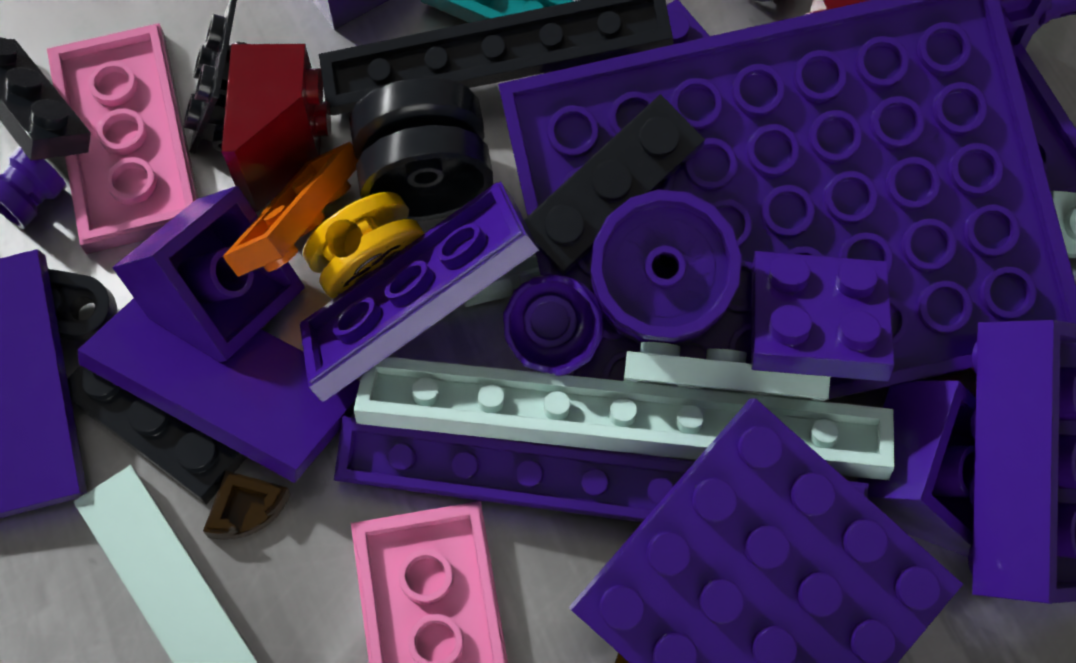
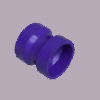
(26, 186)

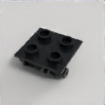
(207, 106)

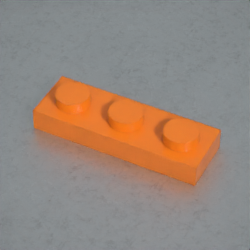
(293, 212)

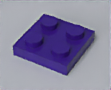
(821, 316)

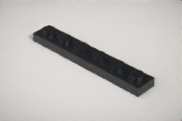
(499, 48)

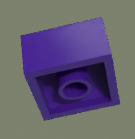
(191, 288)
(931, 463)

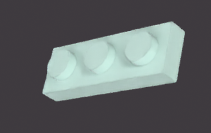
(720, 371)

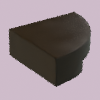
(244, 506)

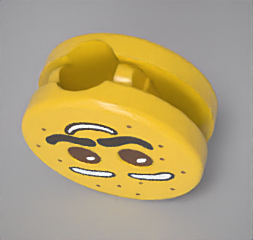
(359, 240)

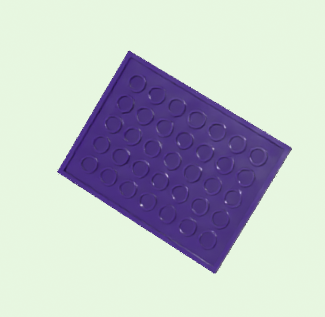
(842, 139)

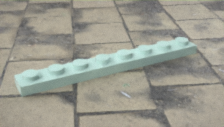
(607, 413)

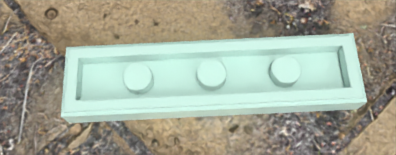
(160, 573)

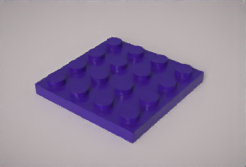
(765, 564)

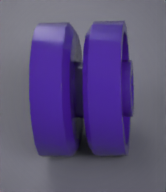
(676, 232)

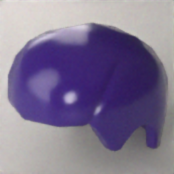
(553, 324)

